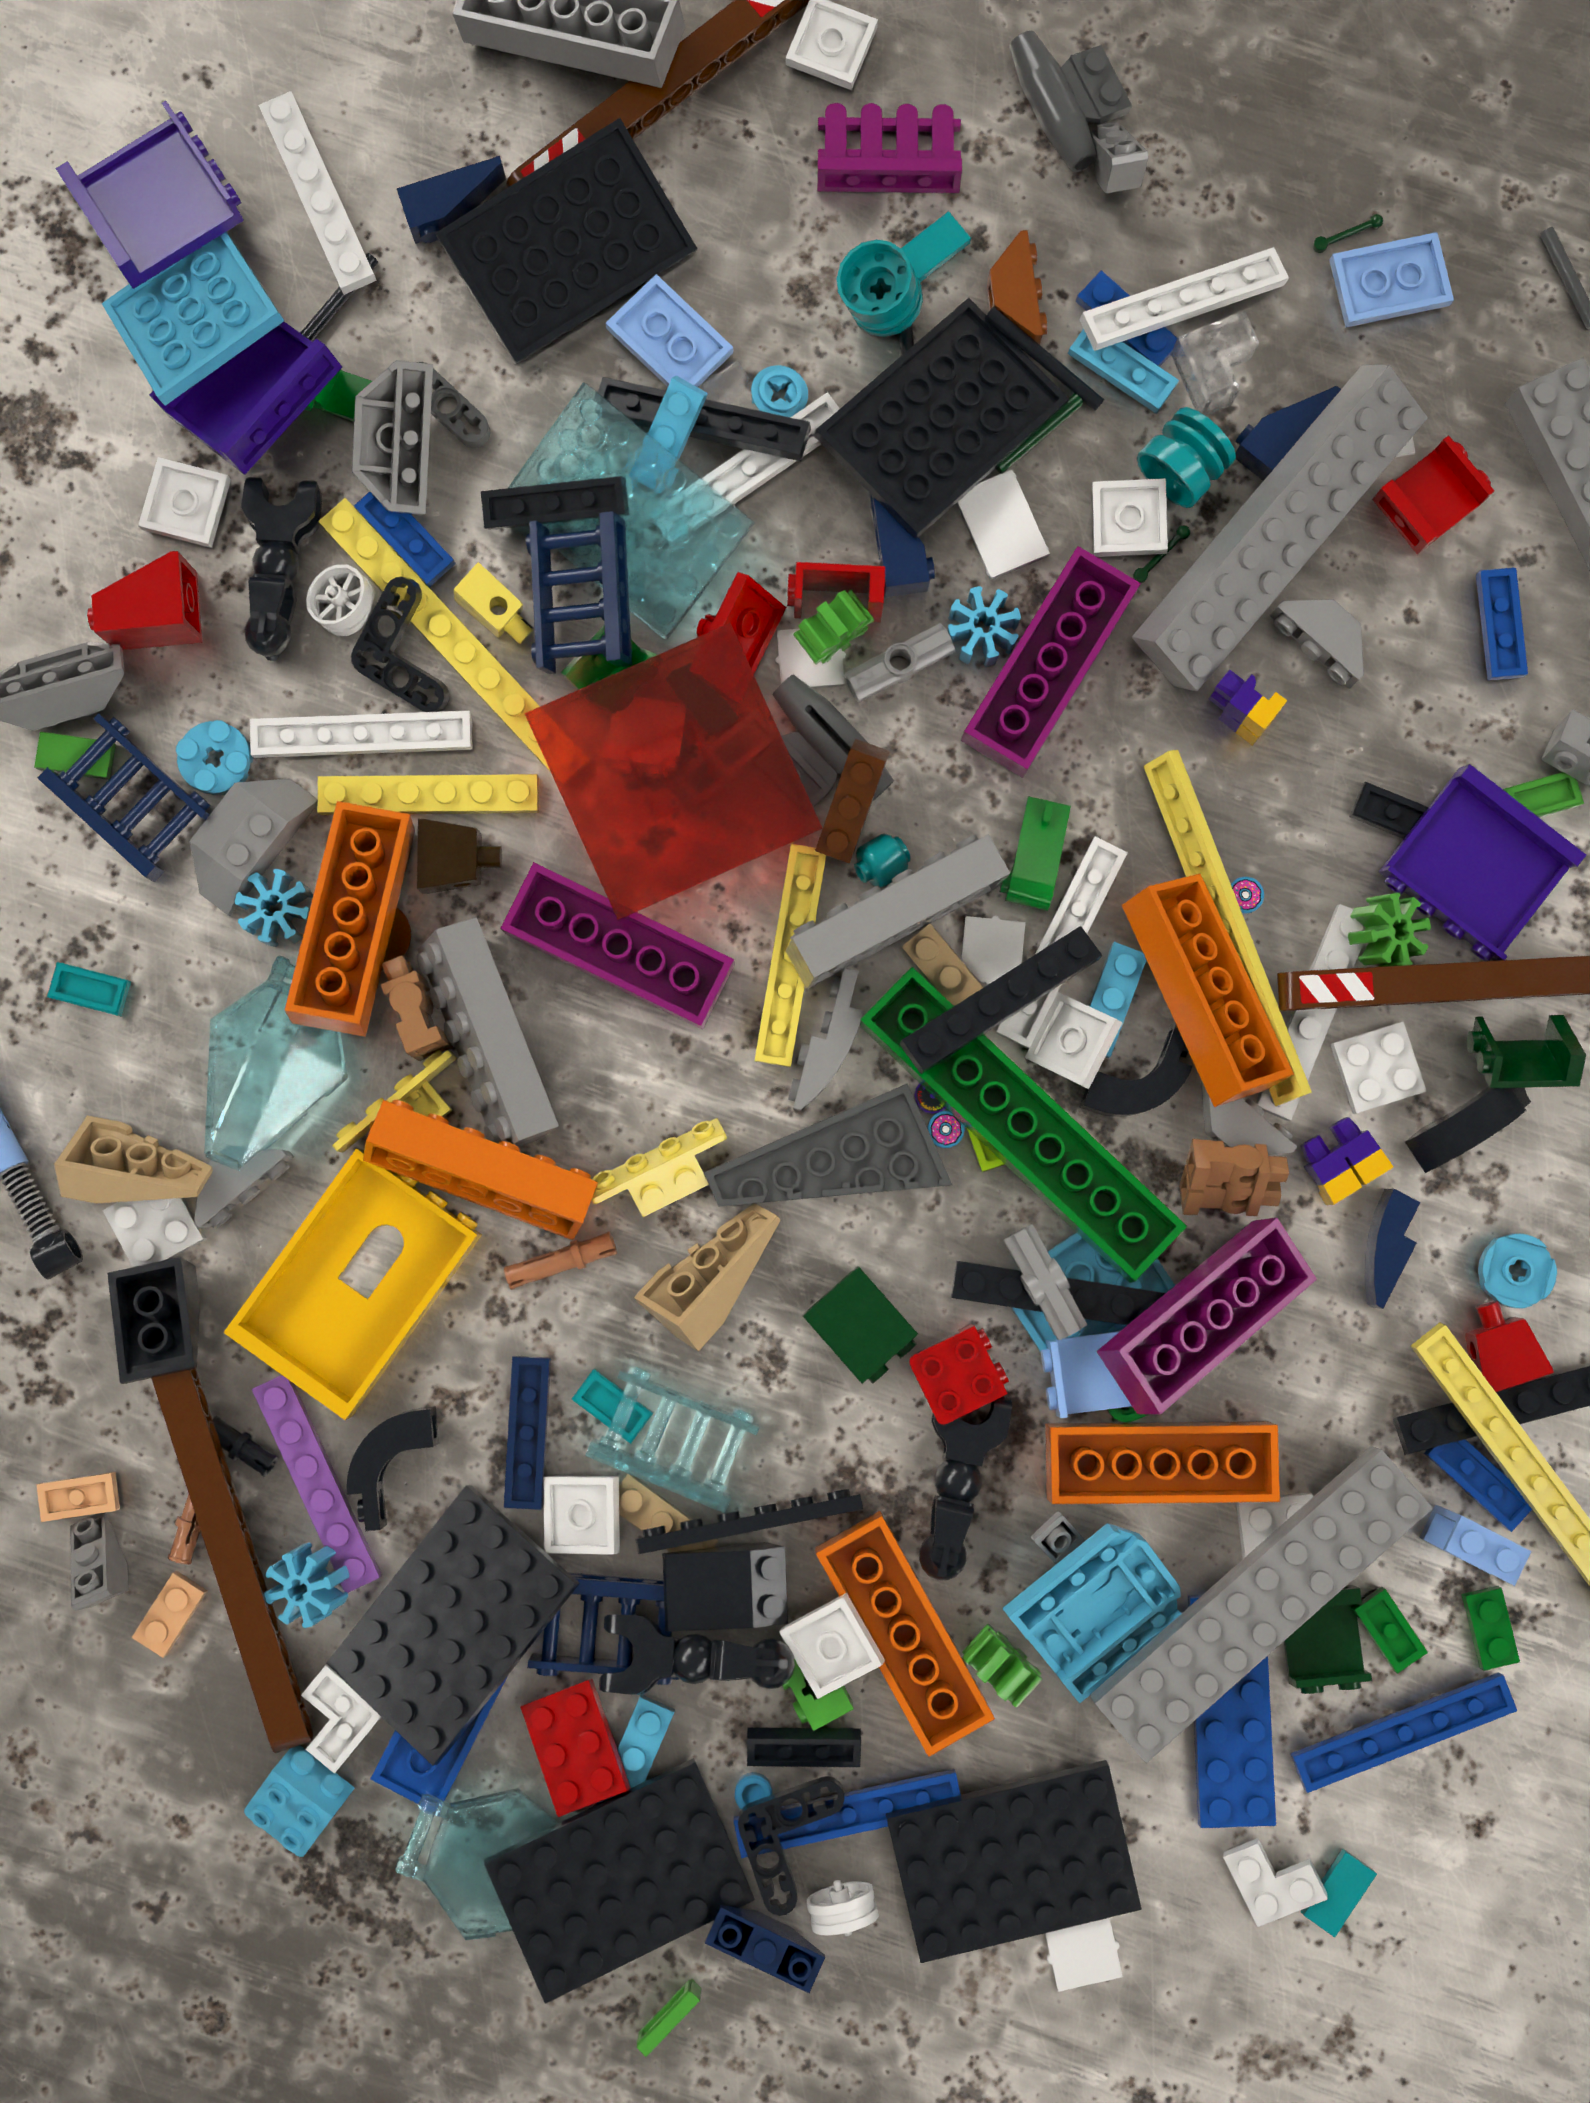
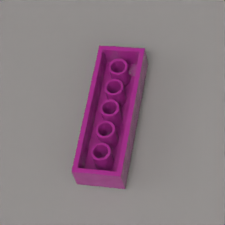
(1050, 661)
(625, 953)
(1206, 1316)

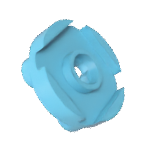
(194, 751)
(1534, 1258)

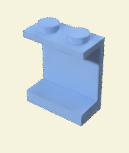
(1080, 1376)
(1475, 1544)

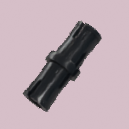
(244, 1448)

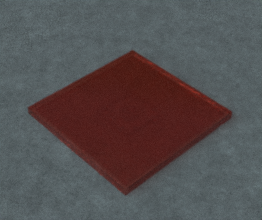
(673, 771)

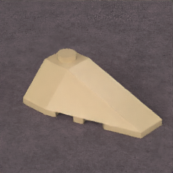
(115, 1165)
(704, 1286)

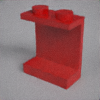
(1434, 494)
(836, 579)

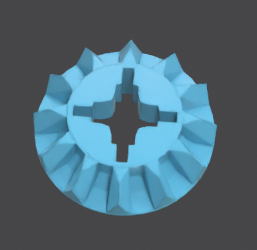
(777, 378)

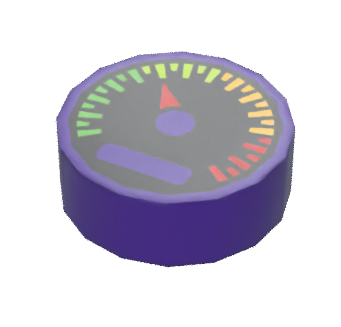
(926, 1101)

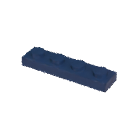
(527, 1432)

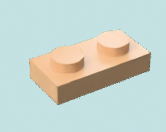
(78, 1496)
(169, 1614)

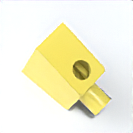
(480, 593)

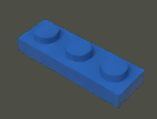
(1153, 345)
(407, 539)
(1501, 624)
(1481, 1481)

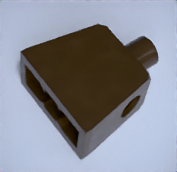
(451, 856)

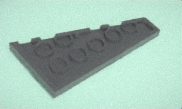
(855, 1152)

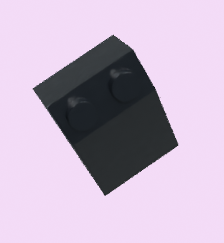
(155, 1318)
(725, 1587)

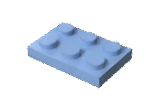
(1391, 279)
(668, 335)

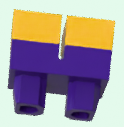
(1245, 708)
(1346, 1166)

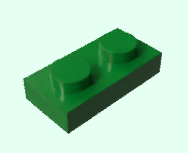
(1490, 1628)
(1389, 1630)

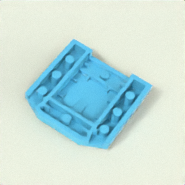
(1097, 1608)

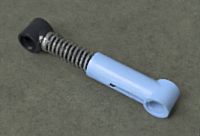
(52, 1248)

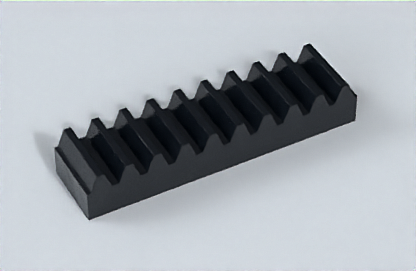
(554, 502)

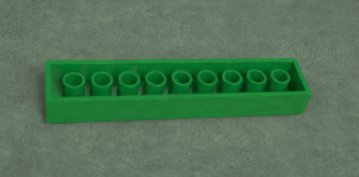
(1030, 1134)

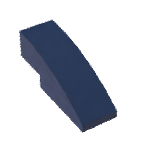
(1387, 1246)

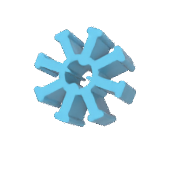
(989, 616)
(279, 894)
(306, 1585)

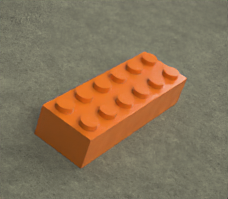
(350, 919)
(1207, 989)
(479, 1169)
(1162, 1462)
(917, 1649)

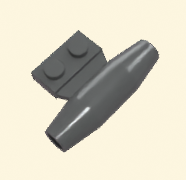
(1069, 95)
(821, 738)

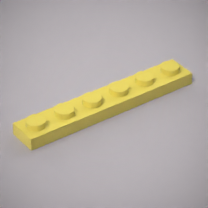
(432, 793)
(784, 985)

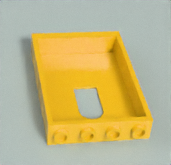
(319, 1326)

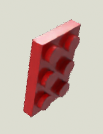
(575, 1748)

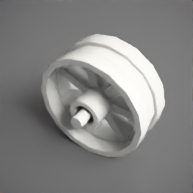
(350, 614)
(842, 1908)

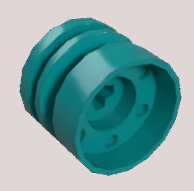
(864, 279)
(1187, 455)

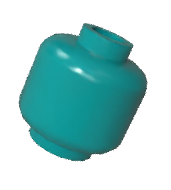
(881, 860)

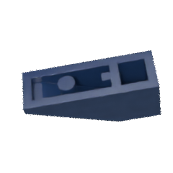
(448, 196)
(1277, 433)
(903, 556)

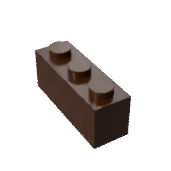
(852, 800)

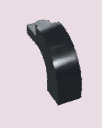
(1130, 1097)
(1467, 1126)
(367, 1469)

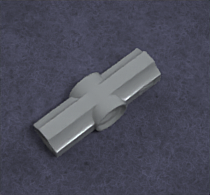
(919, 651)
(1045, 1282)

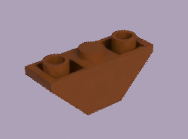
(1015, 289)

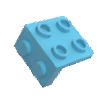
(298, 1800)

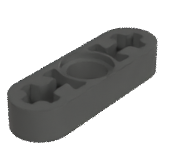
(472, 414)

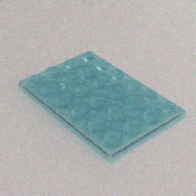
(676, 521)

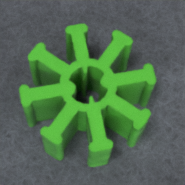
(833, 627)
(1389, 930)
(1002, 1665)

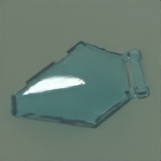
(264, 1071)
(465, 1837)

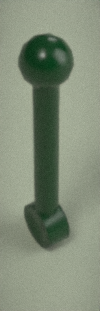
(1321, 243)
(1141, 574)

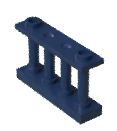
(612, 608)
(92, 808)
(592, 1590)

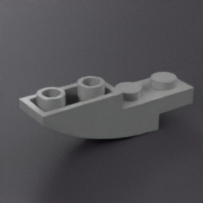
(825, 1056)

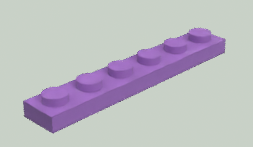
(316, 1481)

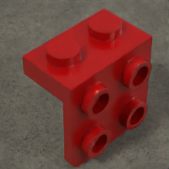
(959, 1374)

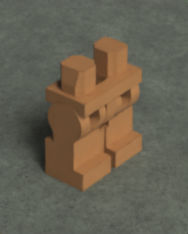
(409, 998)
(1231, 1178)

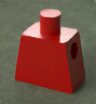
(1505, 1349)

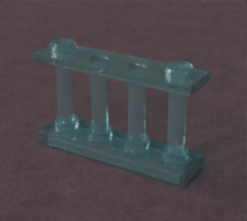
(644, 1464)

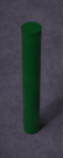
(1069, 408)

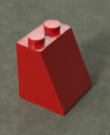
(150, 606)

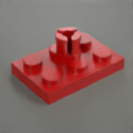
(752, 615)

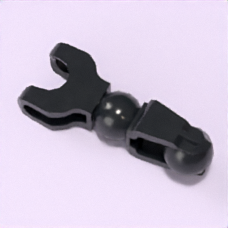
(276, 562)
(957, 1484)
(692, 1658)

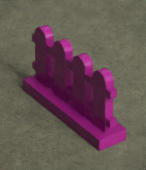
(889, 170)

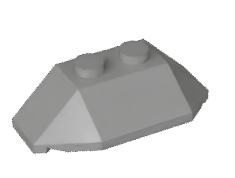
(394, 436)
(60, 685)
(246, 836)

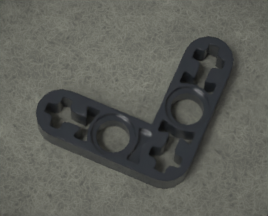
(384, 648)
(776, 1824)

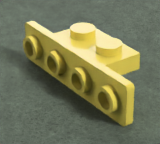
(412, 1090)
(662, 1173)

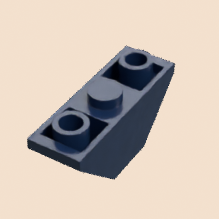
(766, 1945)

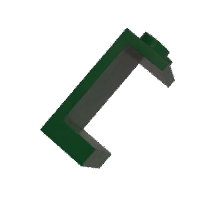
(1529, 1063)
(861, 1326)
(1328, 1647)

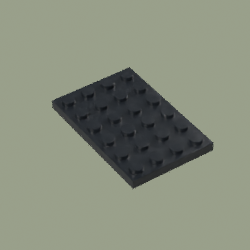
(566, 241)
(941, 418)
(452, 1624)
(1013, 1861)
(618, 1880)

